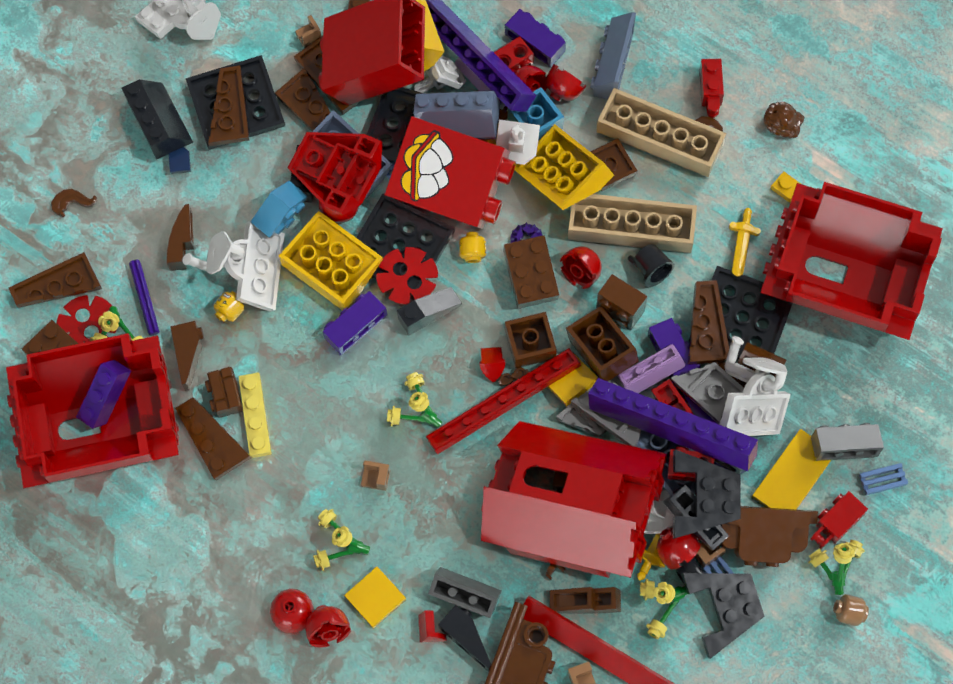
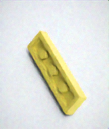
(255, 415)

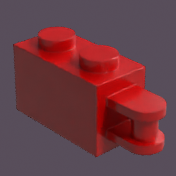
(711, 85)
(839, 519)

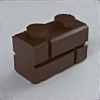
(224, 391)

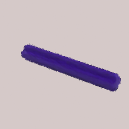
(144, 297)

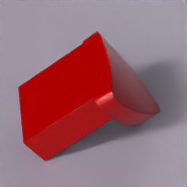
(492, 362)
(427, 629)

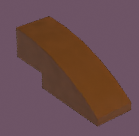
(180, 239)
(586, 600)

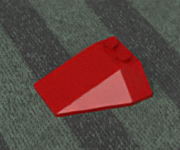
(337, 167)

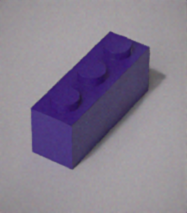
(542, 42)
(354, 322)
(103, 394)

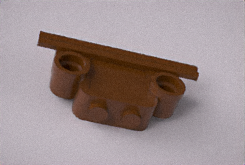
(768, 534)
(521, 652)

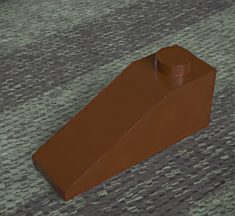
(187, 347)

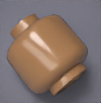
(851, 610)

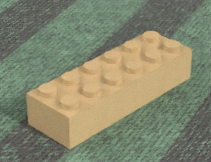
(661, 132)
(633, 222)

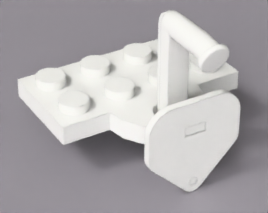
(195, 16)
(250, 261)
(760, 405)

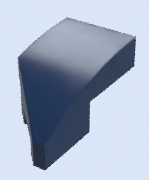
(179, 161)

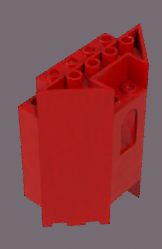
(876, 239)
(52, 391)
(597, 517)

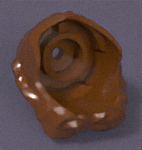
(783, 120)

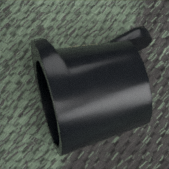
(653, 265)

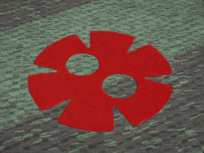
(413, 260)
(76, 328)

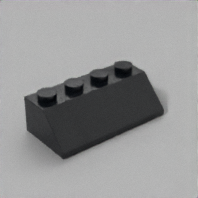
(156, 116)

